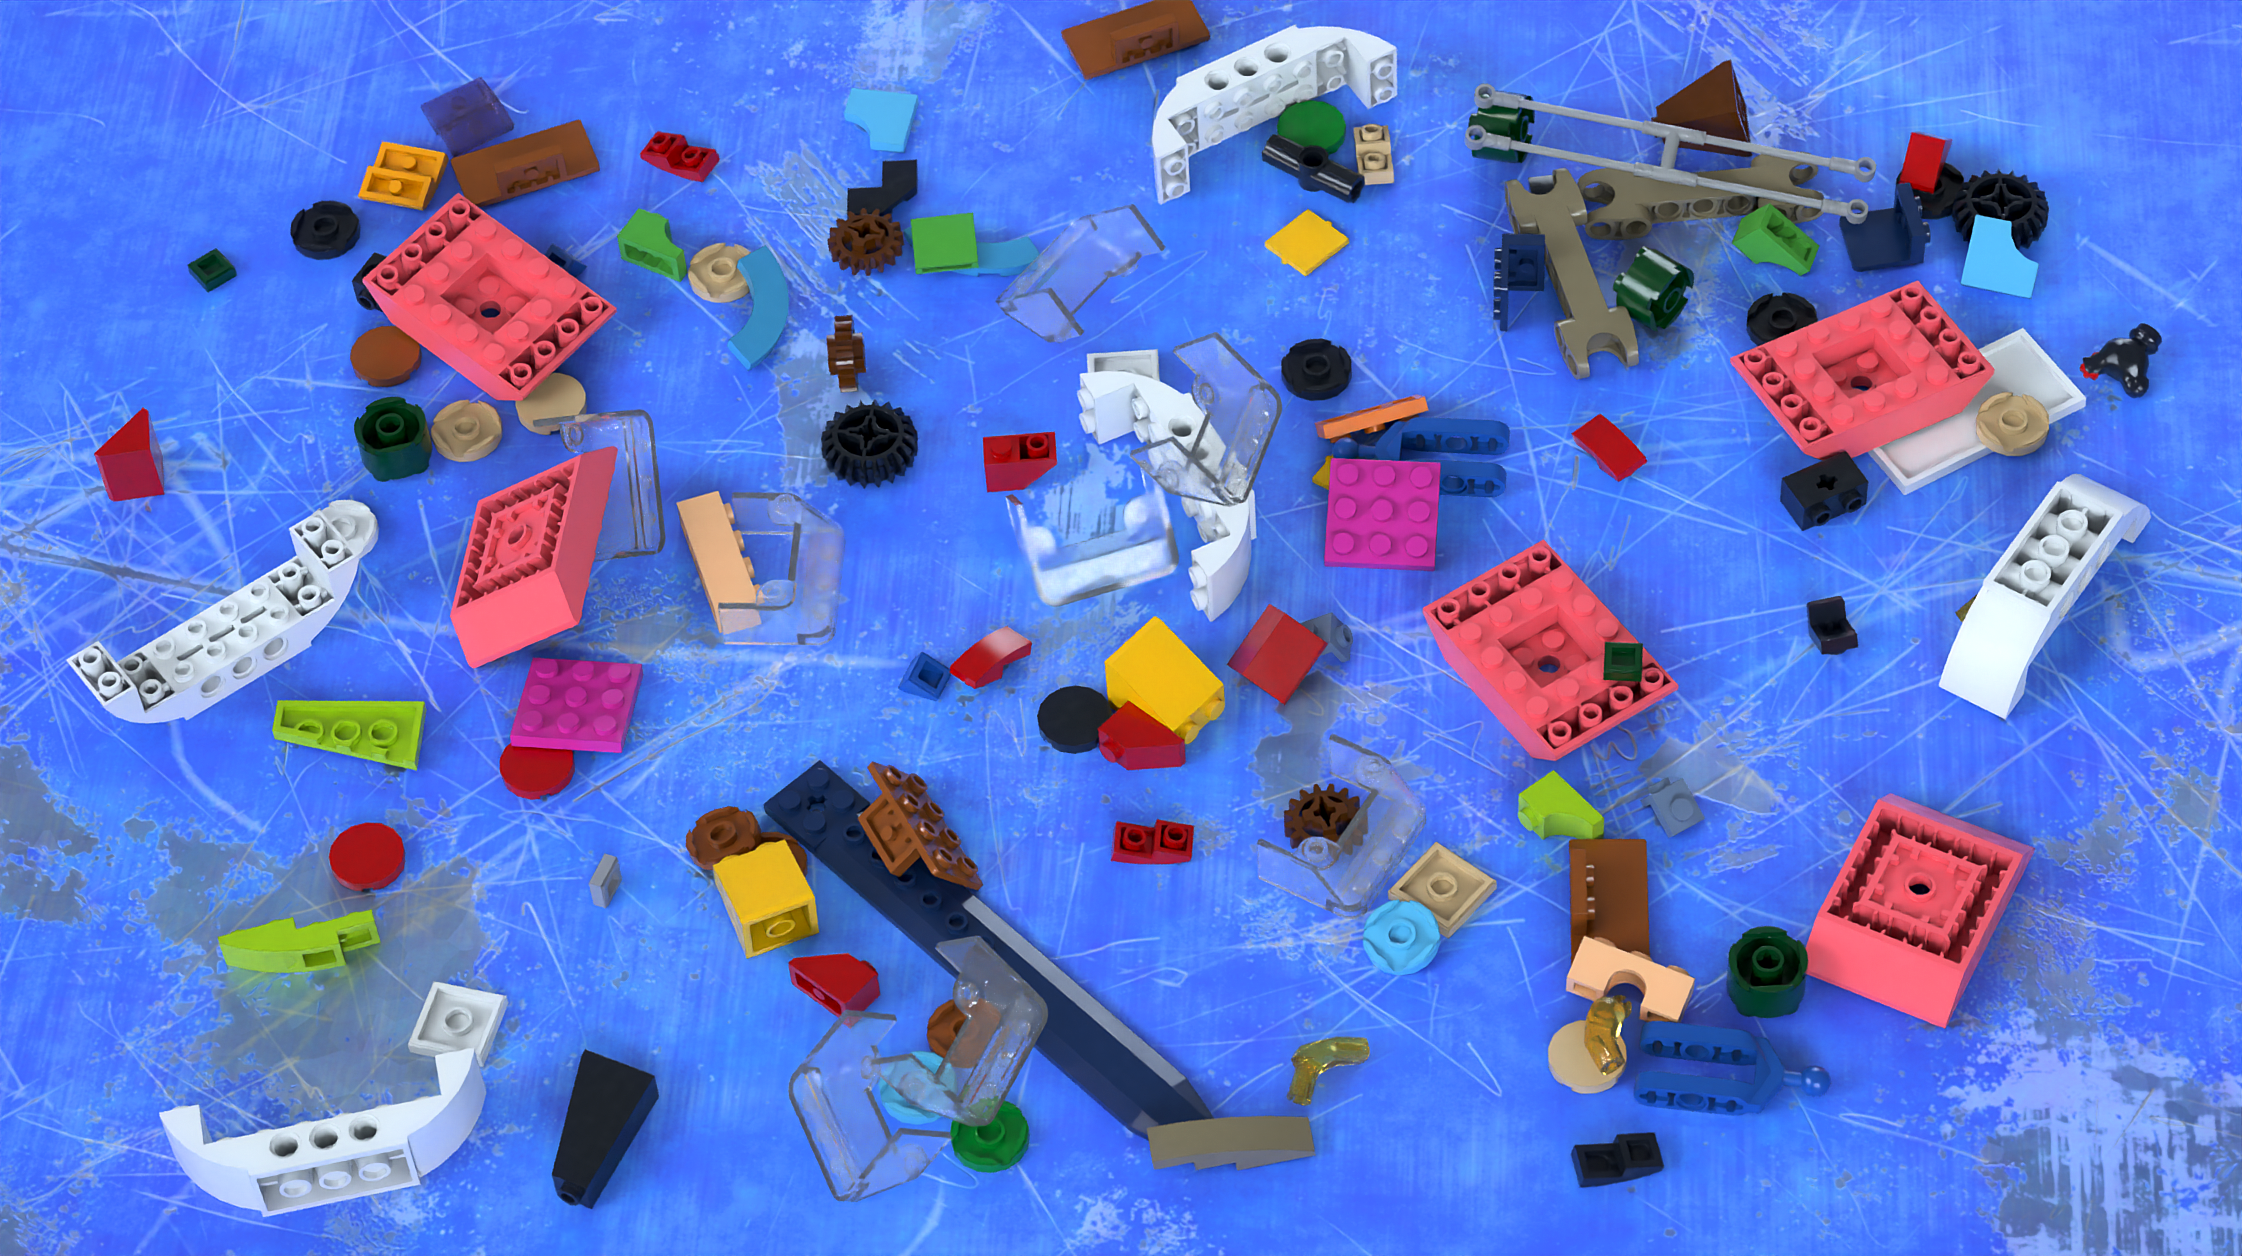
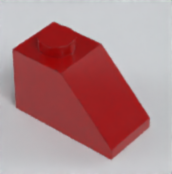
(1139, 741)
(836, 981)

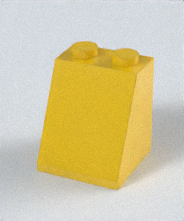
(1164, 681)
(766, 898)

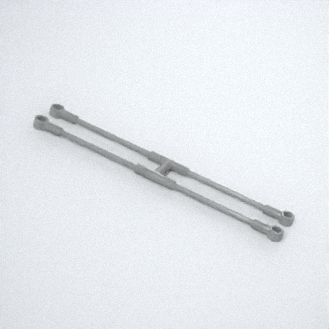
(1666, 170)

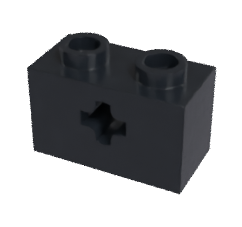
(1824, 491)

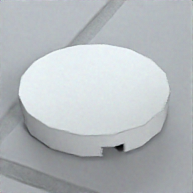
(354, 524)

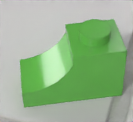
(1774, 239)
(649, 244)

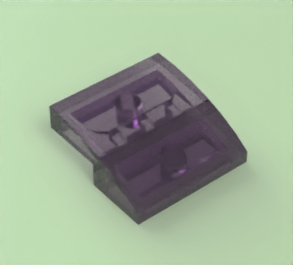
(467, 116)

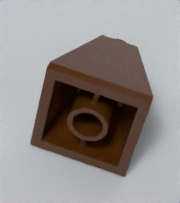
(1711, 106)

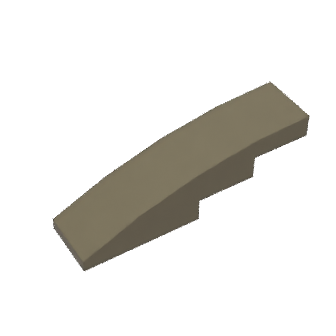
(1228, 1140)

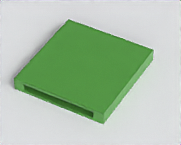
(944, 243)

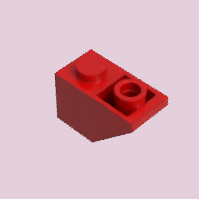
(1017, 459)

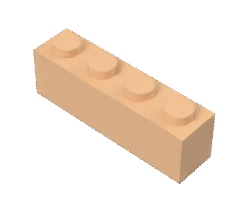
(717, 551)

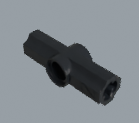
(1313, 168)

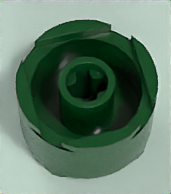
(1503, 122)
(1653, 288)
(393, 439)
(1767, 973)

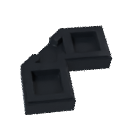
(898, 184)

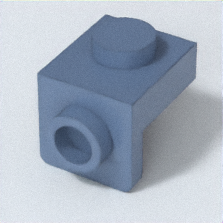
(1334, 633)
(1673, 806)

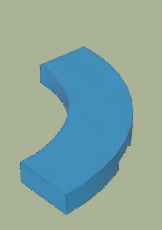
(1001, 257)
(769, 308)

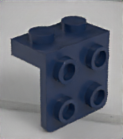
(1888, 235)
(1521, 270)

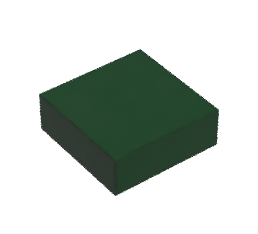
(212, 270)
(1623, 661)

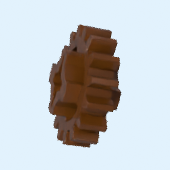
(865, 241)
(846, 353)
(1306, 816)

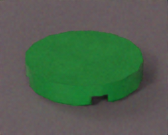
(1313, 125)
(993, 1145)

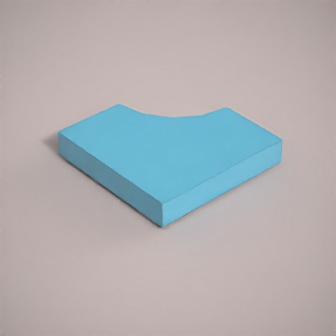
(884, 117)
(1995, 262)

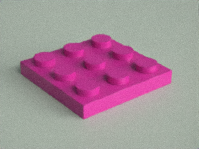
(1382, 514)
(576, 705)

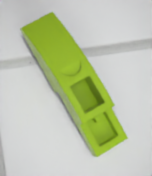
(285, 949)

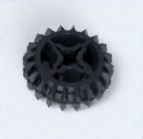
(2005, 199)
(869, 444)

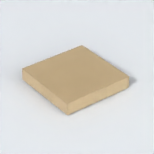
(1444, 886)

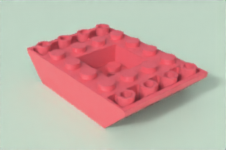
(472, 263)
(1895, 345)
(531, 557)
(1532, 616)
(1907, 945)

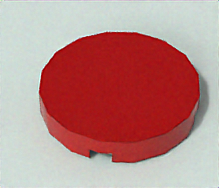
(536, 771)
(367, 856)

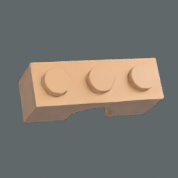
(1602, 966)

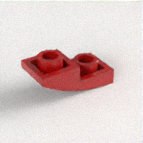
(674, 155)
(1610, 447)
(986, 658)
(1163, 844)

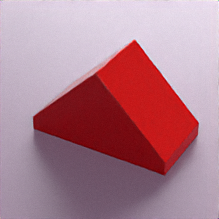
(1924, 160)

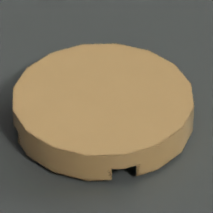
(715, 273)
(555, 397)
(2012, 424)
(466, 431)
(1573, 1065)

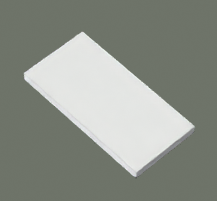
(1953, 442)

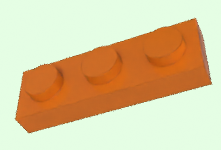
(1371, 418)

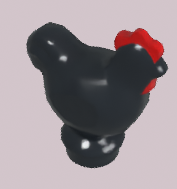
(2125, 359)

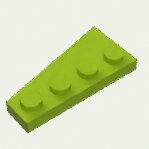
(362, 729)

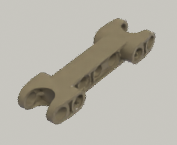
(1639, 201)
(1588, 321)

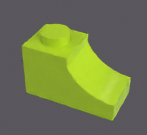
(1557, 809)

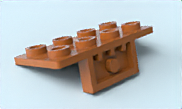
(1134, 36)
(525, 164)
(910, 825)
(1609, 893)

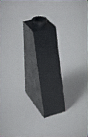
(600, 1124)

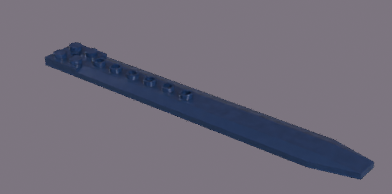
(1079, 1032)

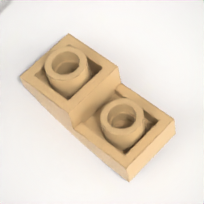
(1374, 154)

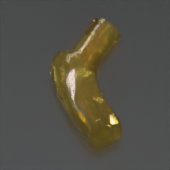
(1602, 1030)
(1321, 1056)

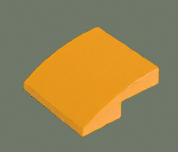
(403, 176)

